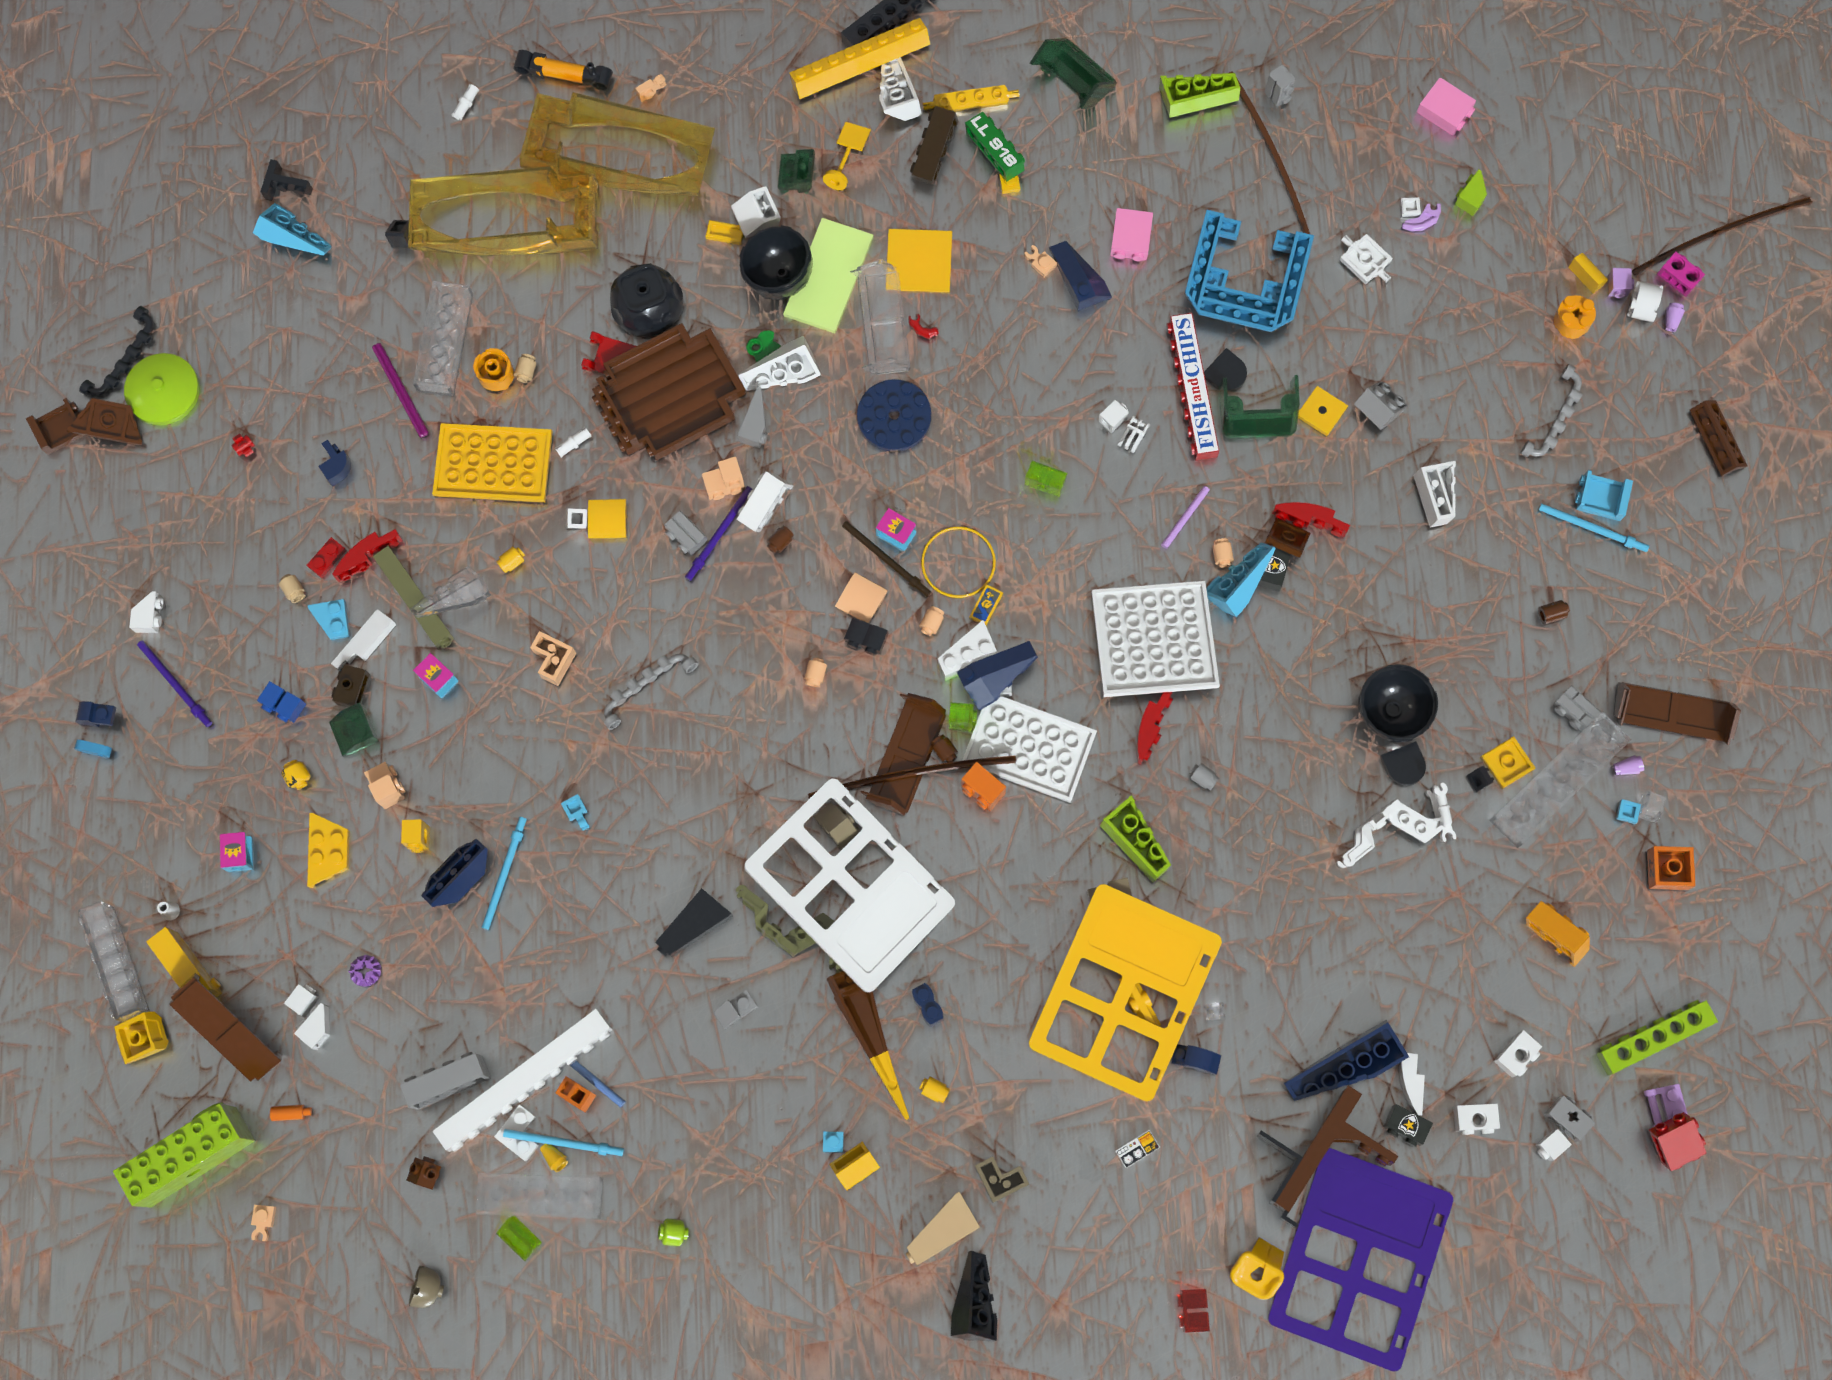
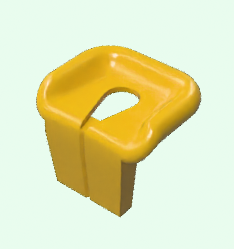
(1265, 1256)

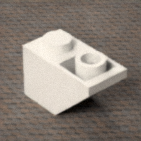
(146, 614)
(316, 1027)

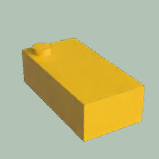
(180, 960)

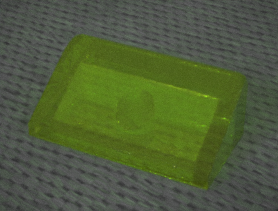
(518, 1237)

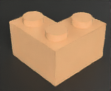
(724, 480)
(556, 655)
(384, 785)

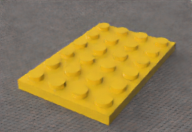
(492, 462)

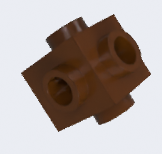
(423, 1172)

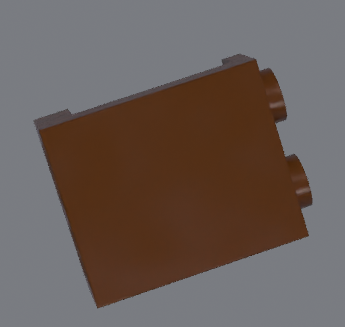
(52, 427)

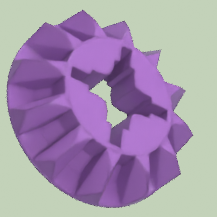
(371, 976)

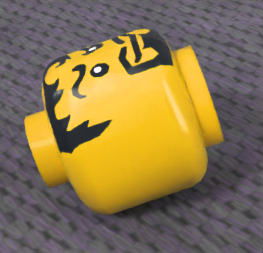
(295, 774)

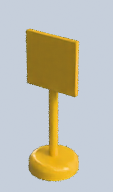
(852, 137)

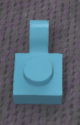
(575, 810)

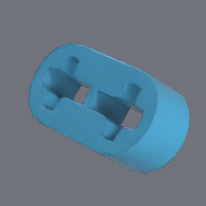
(93, 748)

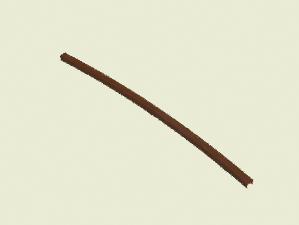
(1276, 157)
(1720, 230)
(926, 769)

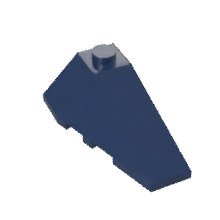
(1080, 278)
(991, 675)

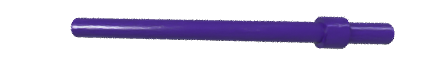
(698, 563)
(196, 710)

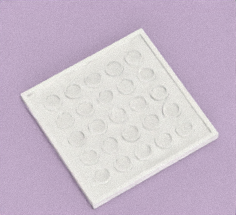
(1154, 639)

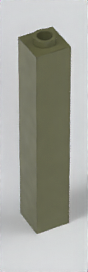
(411, 596)

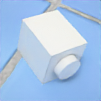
(1113, 416)
(576, 518)
(302, 999)
(1552, 1145)

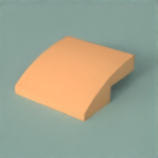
(861, 598)

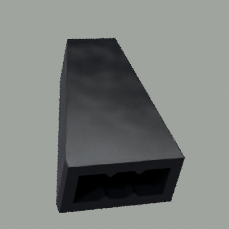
(694, 922)

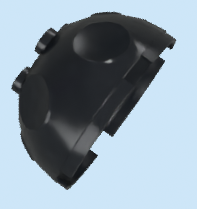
(1398, 703)

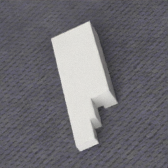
(366, 639)

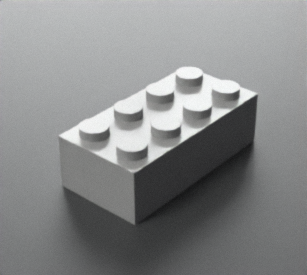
(445, 1080)

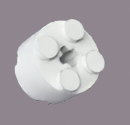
(1645, 301)

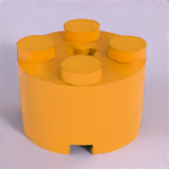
(1574, 316)
(494, 369)

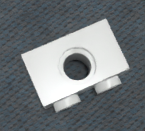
(1508, 1060)
(1489, 1118)

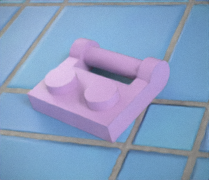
(1671, 1101)

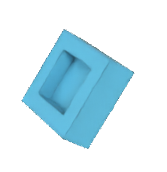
(1628, 811)
(833, 1142)

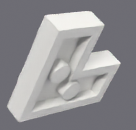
(518, 1121)

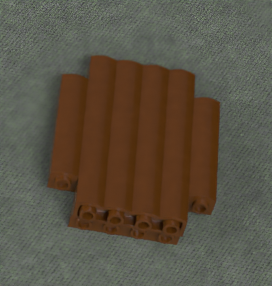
(668, 392)

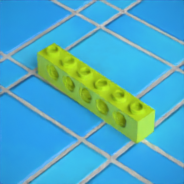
(1702, 1016)

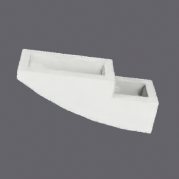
(1412, 1083)

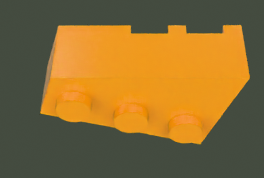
(1559, 931)

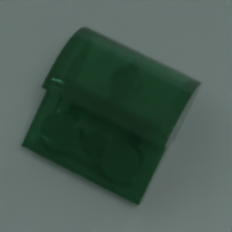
(796, 170)

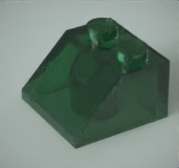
(353, 729)

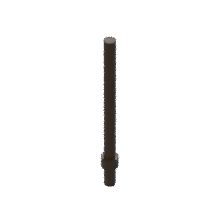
(913, 581)

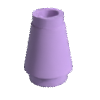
(1674, 314)
(1630, 765)

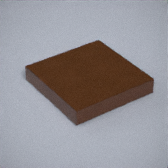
(1287, 537)

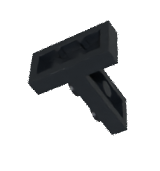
(274, 179)

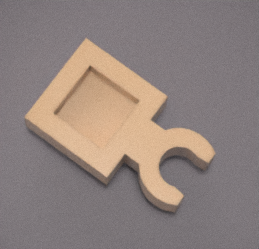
(648, 89)
(1041, 262)
(262, 1218)

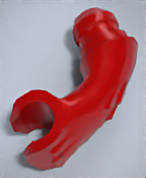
(924, 332)

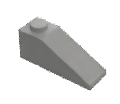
(754, 426)

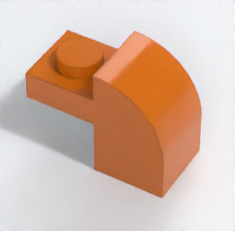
(575, 1094)

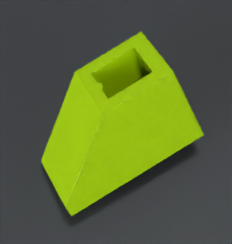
(1473, 194)

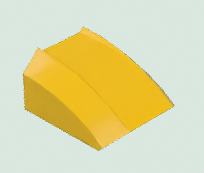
(141, 1036)

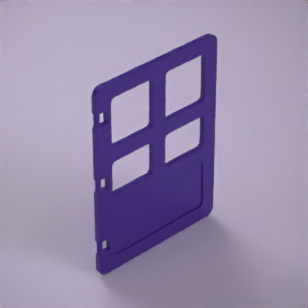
(1377, 1212)

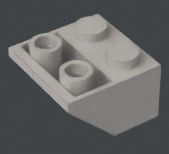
(1381, 404)

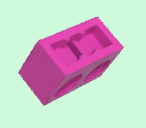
(1678, 277)

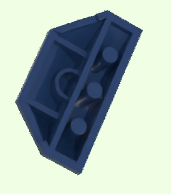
(456, 874)

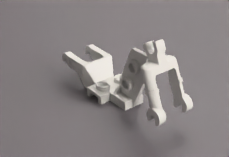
(1406, 820)

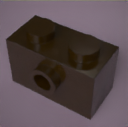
(350, 686)

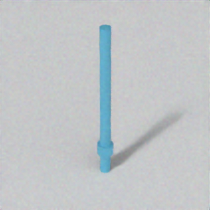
(1627, 541)
(516, 837)
(602, 1148)

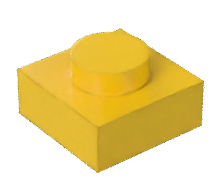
(1009, 186)

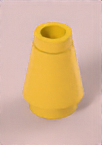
(555, 1159)

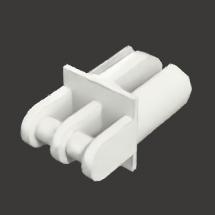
(1134, 432)

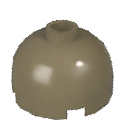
(425, 1288)

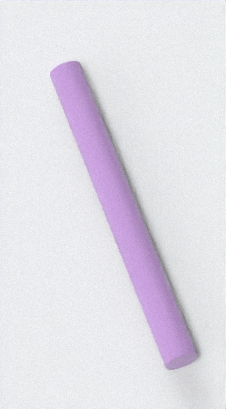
(1184, 518)

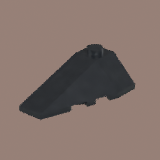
(972, 1310)

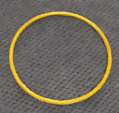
(950, 595)

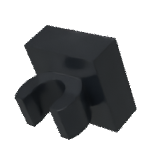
(1480, 778)

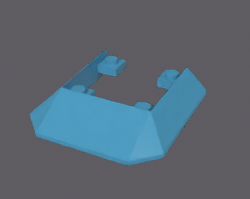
(1277, 300)

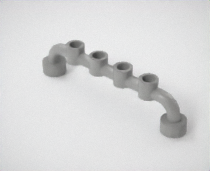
(1558, 425)
(635, 686)

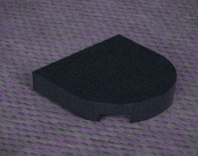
(1228, 366)
(1405, 764)

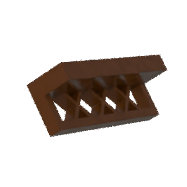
(1718, 437)

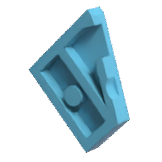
(332, 618)

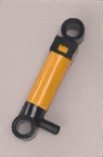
(541, 66)

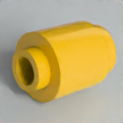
(510, 559)
(934, 1089)

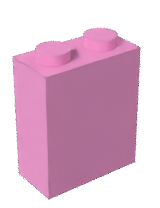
(1447, 107)
(1131, 234)

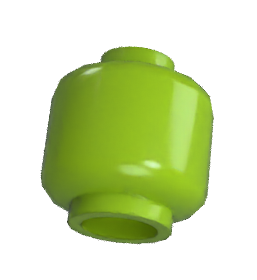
(672, 1232)

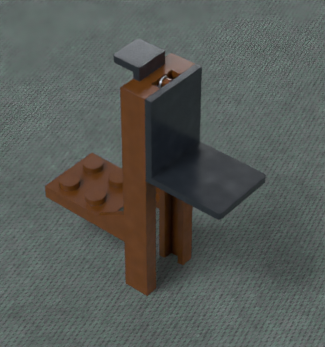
(1333, 1130)

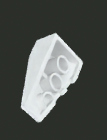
(897, 91)
(786, 365)

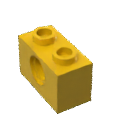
(415, 835)

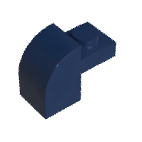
(337, 466)
(95, 714)
(1196, 1058)

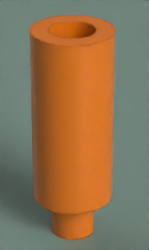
(289, 1112)

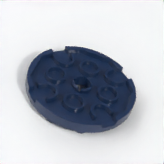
(897, 433)

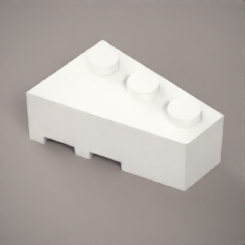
(1436, 492)
(763, 501)
(969, 649)

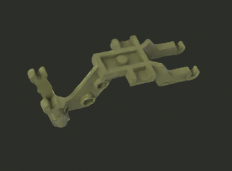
(795, 940)

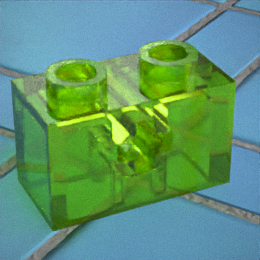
(1045, 478)
(962, 717)

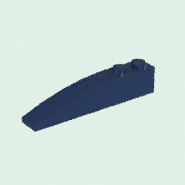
(1352, 1062)

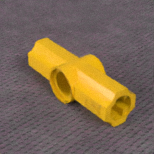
(1141, 1004)

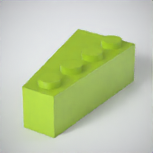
(1197, 93)
(1136, 839)

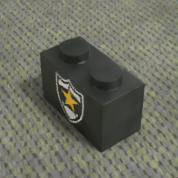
(1275, 570)
(1407, 1125)

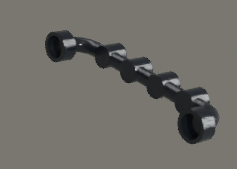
(122, 365)

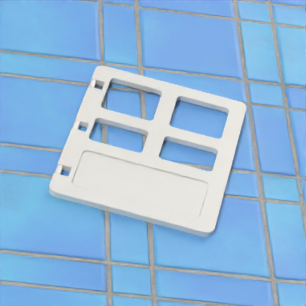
(883, 919)

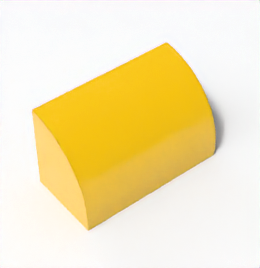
(1588, 273)
(854, 1165)

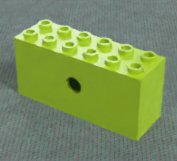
(184, 1155)

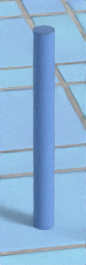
(598, 1084)

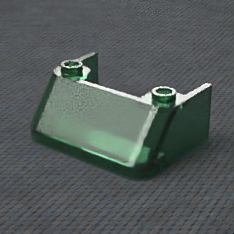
(1076, 69)
(1259, 423)

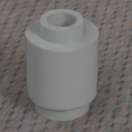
(1203, 776)

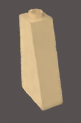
(945, 1229)

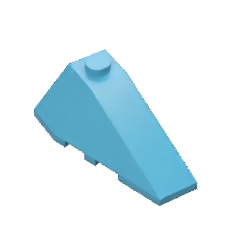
(280, 228)
(1237, 586)

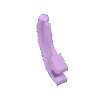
(1425, 220)

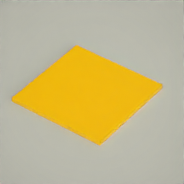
(921, 259)

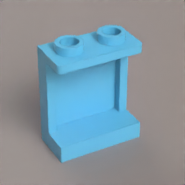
(1603, 496)

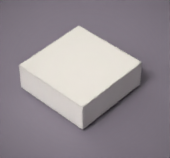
(1410, 207)

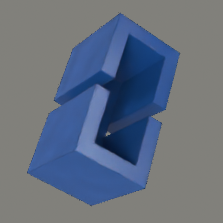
(281, 702)

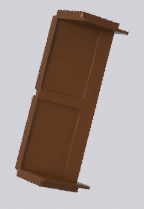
(1676, 712)
(907, 749)
(223, 1029)

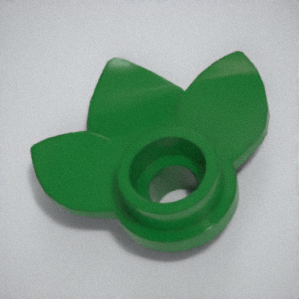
(765, 344)

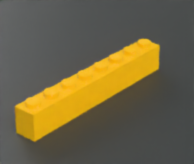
(859, 58)

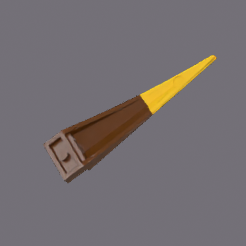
(862, 1016)

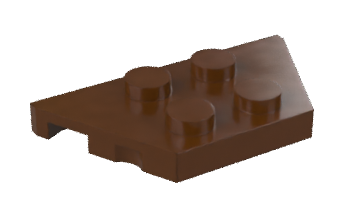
(107, 421)

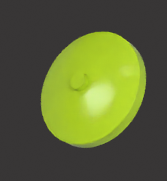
(162, 389)

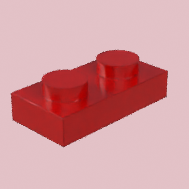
(326, 557)

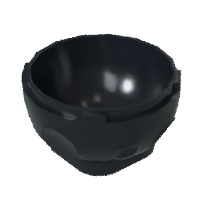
(773, 253)
(647, 311)

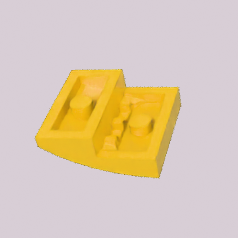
(607, 518)

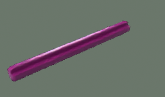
(400, 390)

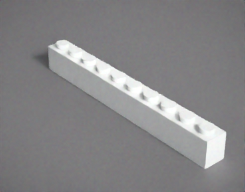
(522, 1080)

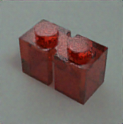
(1191, 1300)

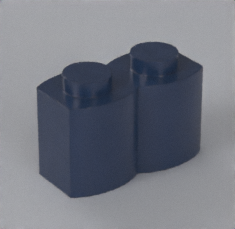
(924, 1000)

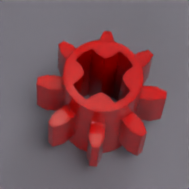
(243, 445)

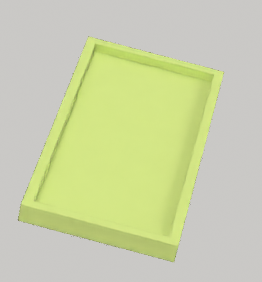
(834, 253)

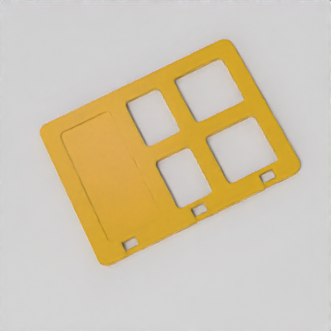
(1145, 949)

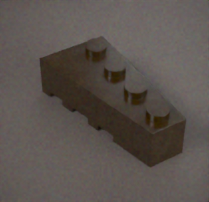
(934, 145)

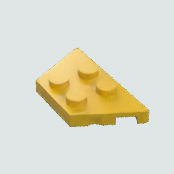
(326, 849)

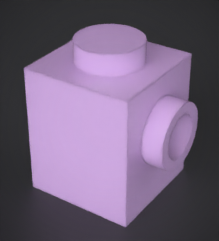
(1620, 282)

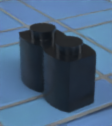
(866, 636)

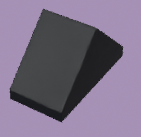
(398, 233)

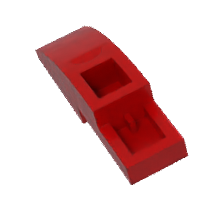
(1304, 513)
(358, 556)
(1148, 731)

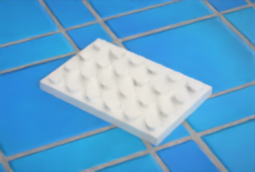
(1046, 747)

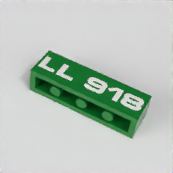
(995, 146)

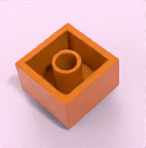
(982, 787)
(1671, 868)

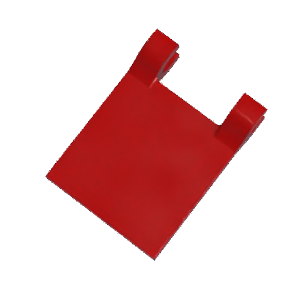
(607, 350)

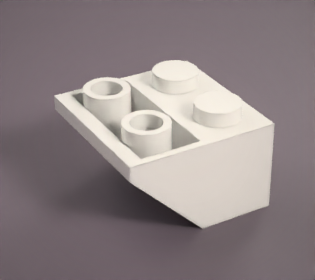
(756, 212)

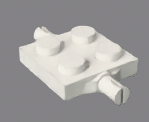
(1366, 259)

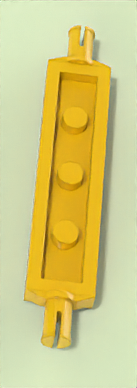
(972, 98)

